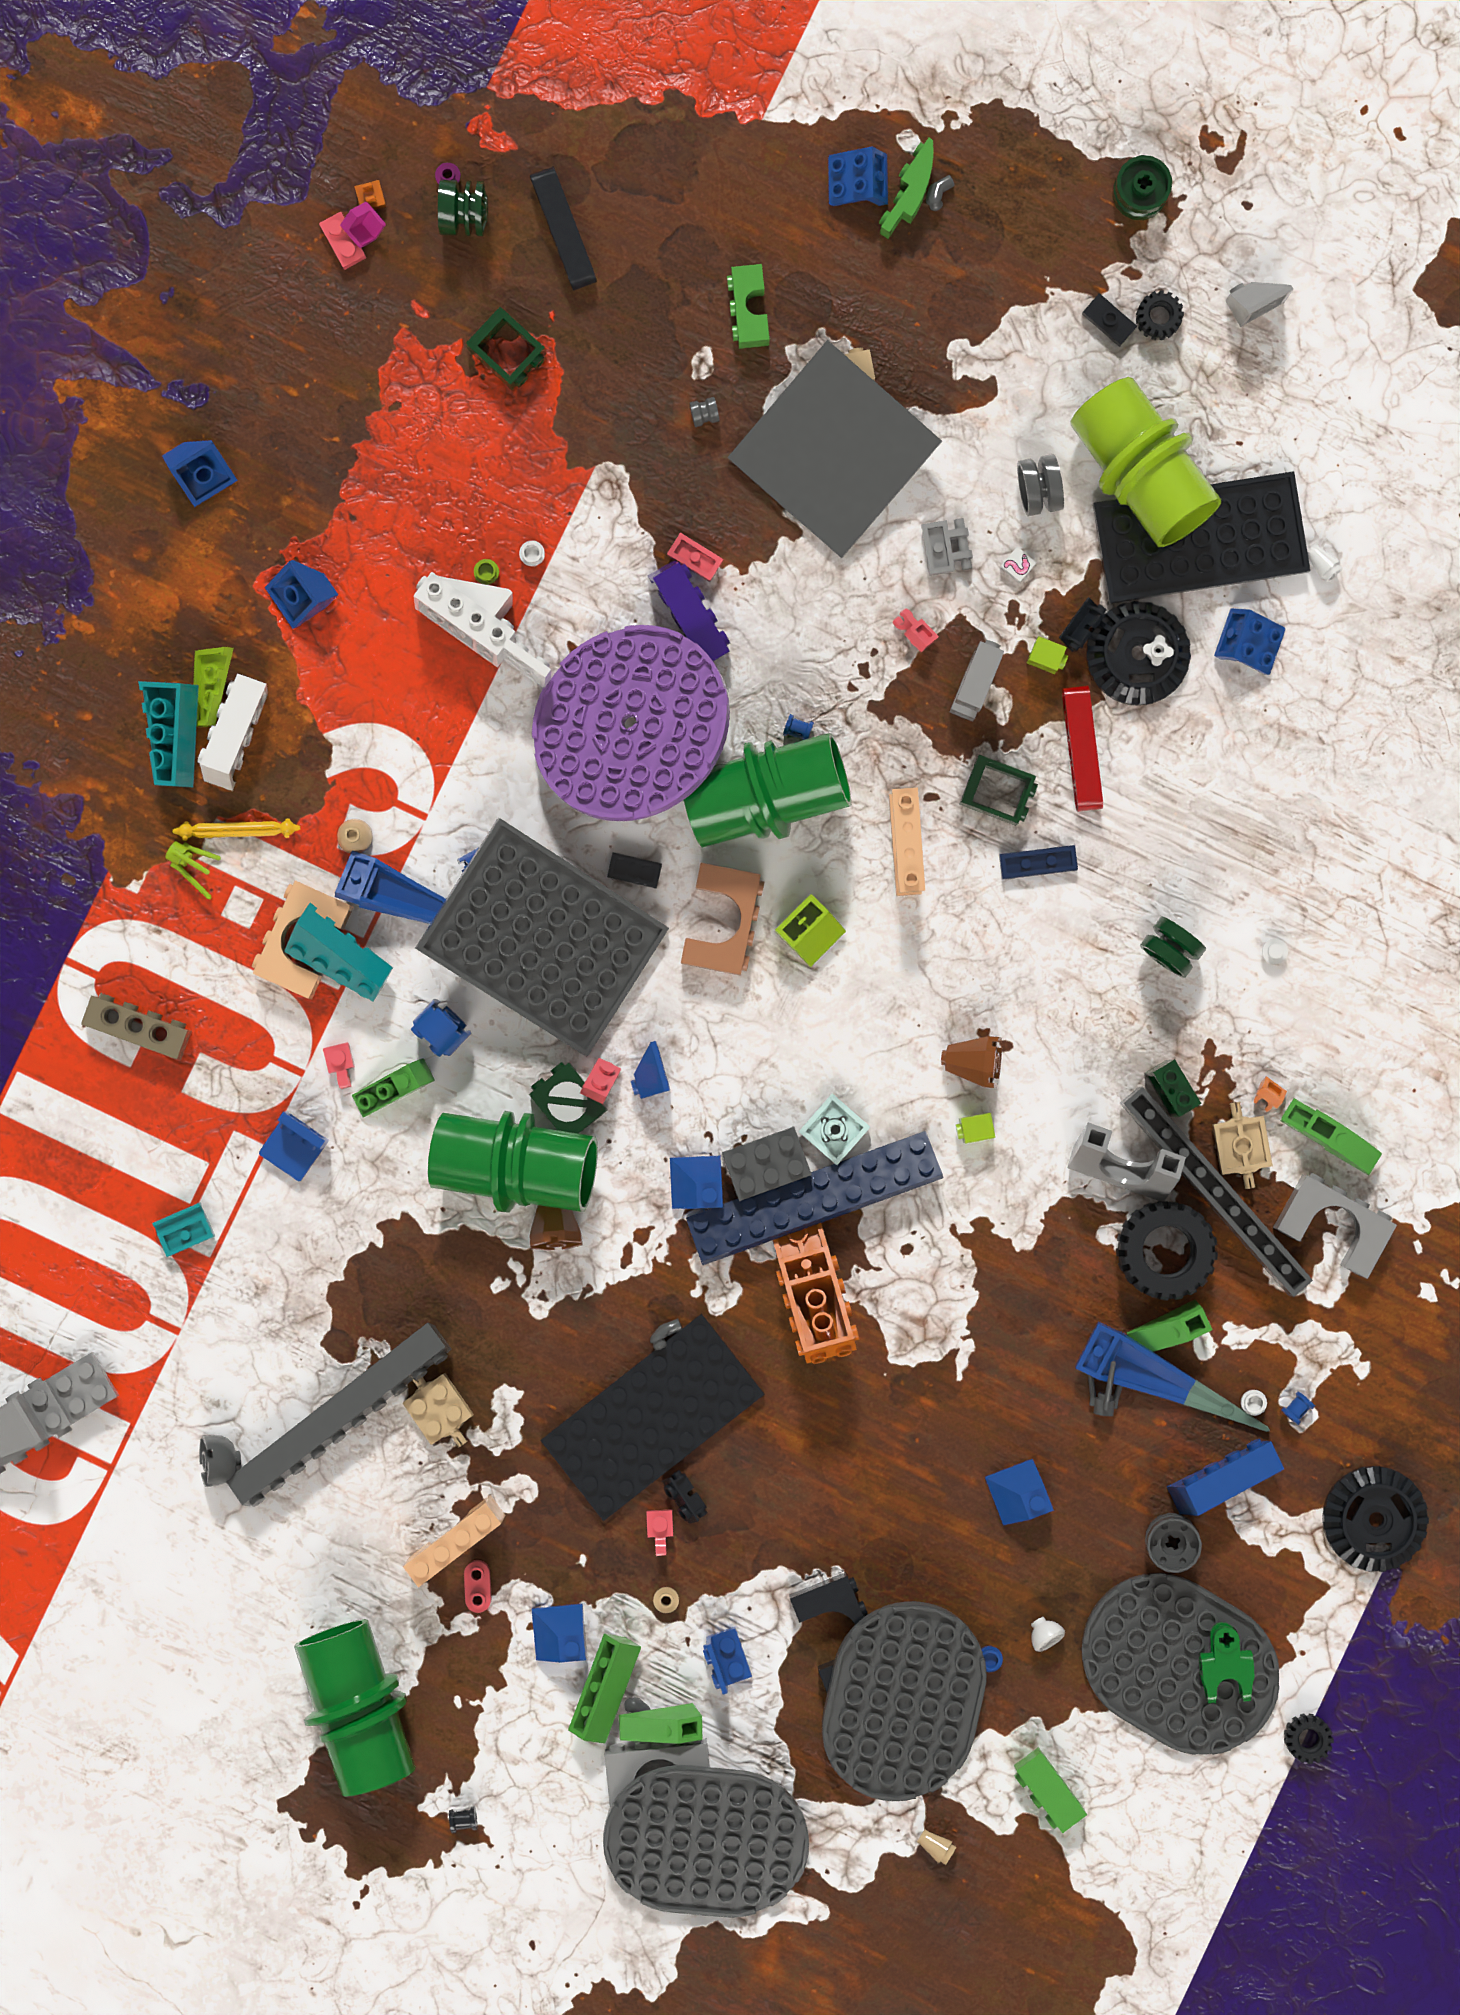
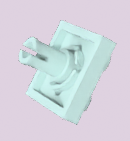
(853, 1128)

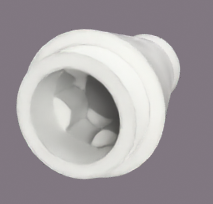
(1324, 563)

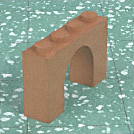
(742, 889)

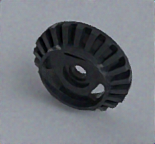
(1112, 669)
(1350, 1537)

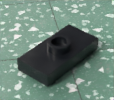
(1109, 320)
(634, 870)

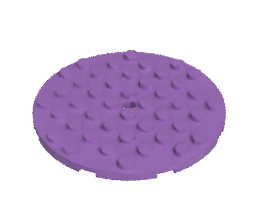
(658, 760)

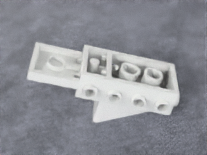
(476, 618)

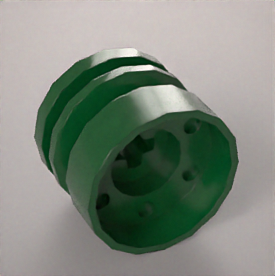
(462, 207)

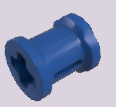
(798, 728)
(1298, 1408)

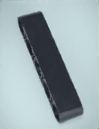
(563, 228)

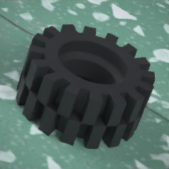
(1170, 304)
(1324, 1738)

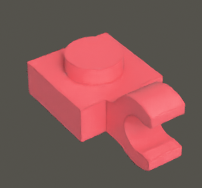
(917, 631)
(339, 1060)
(660, 1526)

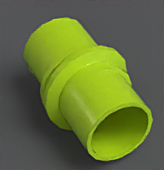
(1145, 461)

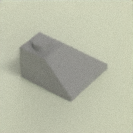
(1256, 299)

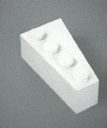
(232, 731)

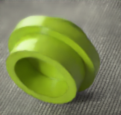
(486, 571)

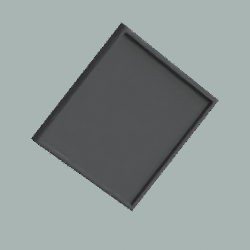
(834, 449)

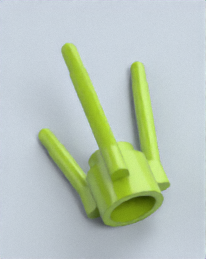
(181, 856)

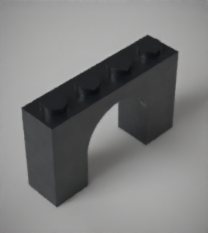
(830, 1595)

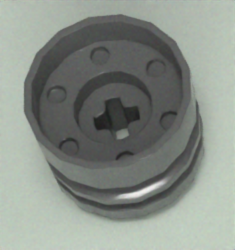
(1170, 1557)

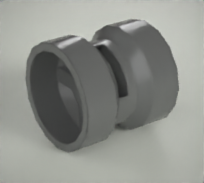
(704, 411)

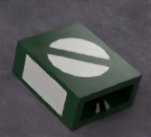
(562, 1102)

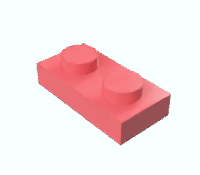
(343, 246)
(695, 557)
(600, 1080)

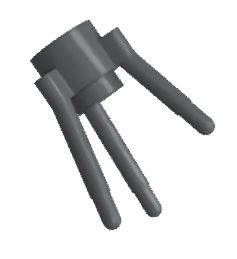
(1105, 1402)

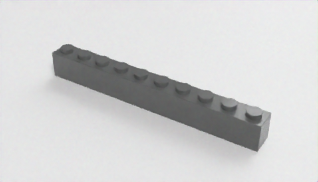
(1217, 1192)
(338, 1415)

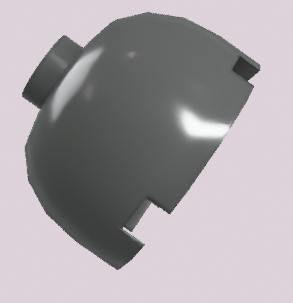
(218, 1459)

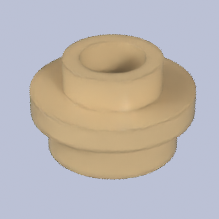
(666, 1591)

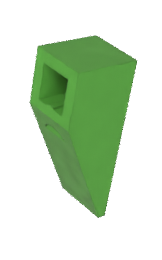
(393, 1087)
(1173, 1327)
(662, 1725)

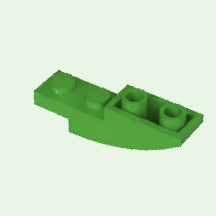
(915, 183)
(1331, 1135)

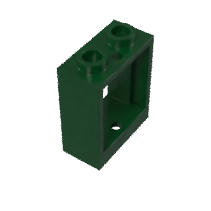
(488, 331)
(973, 782)
(1179, 1094)

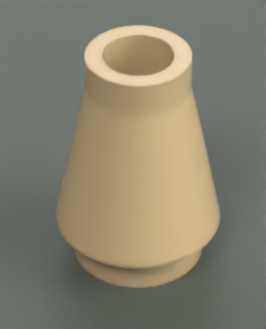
(936, 1846)

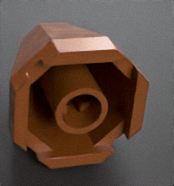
(975, 1060)
(554, 1228)

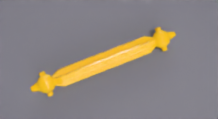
(236, 829)

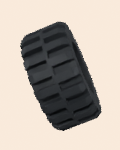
(1201, 1250)

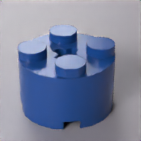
(440, 1028)

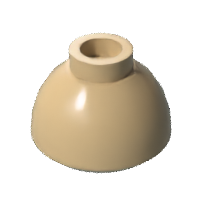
(354, 836)

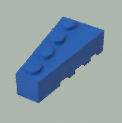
(1225, 1478)

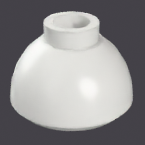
(1045, 1634)

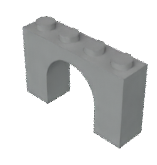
(977, 680)
(1149, 1179)
(1371, 1229)
(624, 1762)

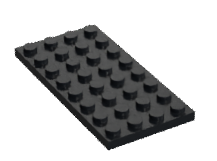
(1247, 539)
(652, 1417)

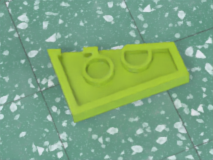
(210, 674)

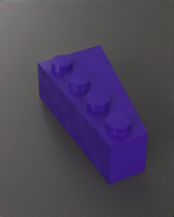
(688, 609)

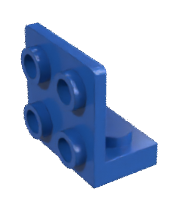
(858, 177)
(1250, 640)
(293, 1146)
(727, 1657)

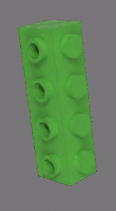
(604, 1688)

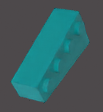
(171, 730)
(337, 955)

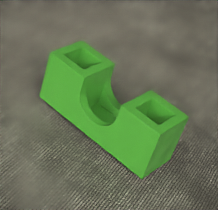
(750, 328)

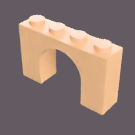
(274, 962)
(466, 1533)

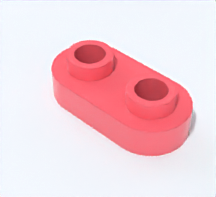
(477, 1587)

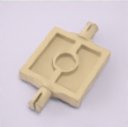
(1242, 1145)
(438, 1409)

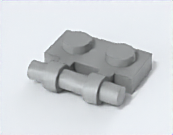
(939, 550)

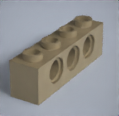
(97, 1018)

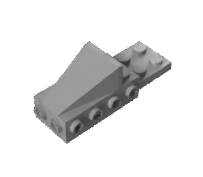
(51, 1407)

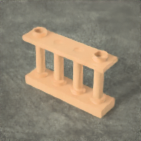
(906, 841)

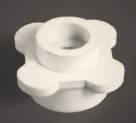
(1150, 650)

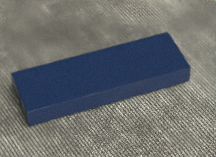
(1038, 862)

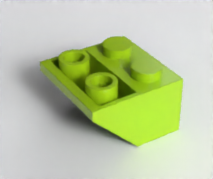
(810, 930)

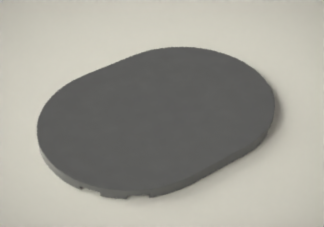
(1145, 1664)
(903, 1701)
(705, 1841)

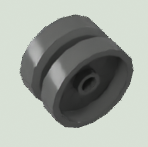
(1040, 485)

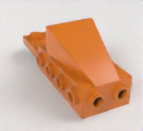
(815, 1295)

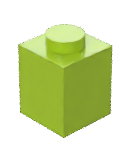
(1047, 655)
(975, 1128)

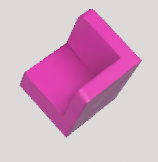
(363, 224)

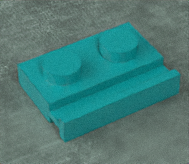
(183, 1229)

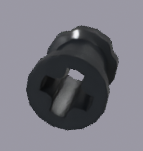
(463, 1819)

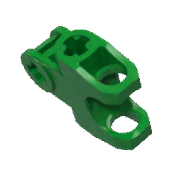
(1226, 1662)

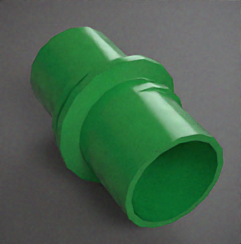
(769, 791)
(512, 1162)
(355, 1707)

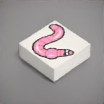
(1018, 564)

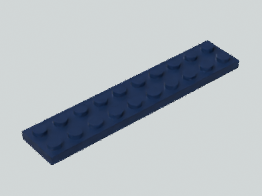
(815, 1198)

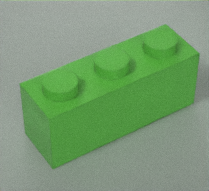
(1049, 1791)

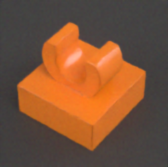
(371, 193)
(1271, 1093)

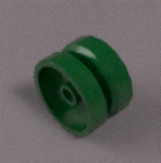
(1146, 173)
(1172, 947)

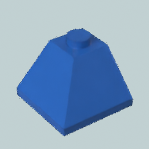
(199, 469)
(300, 592)
(650, 1074)
(696, 1182)
(1019, 1493)
(559, 1633)

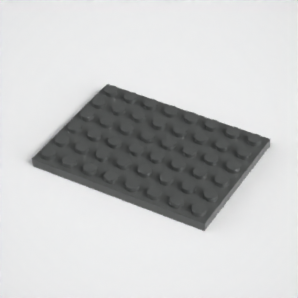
(542, 937)

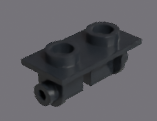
(1077, 630)
(688, 1506)

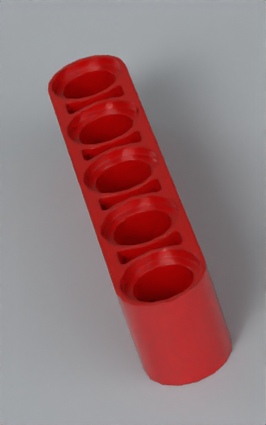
(1082, 748)

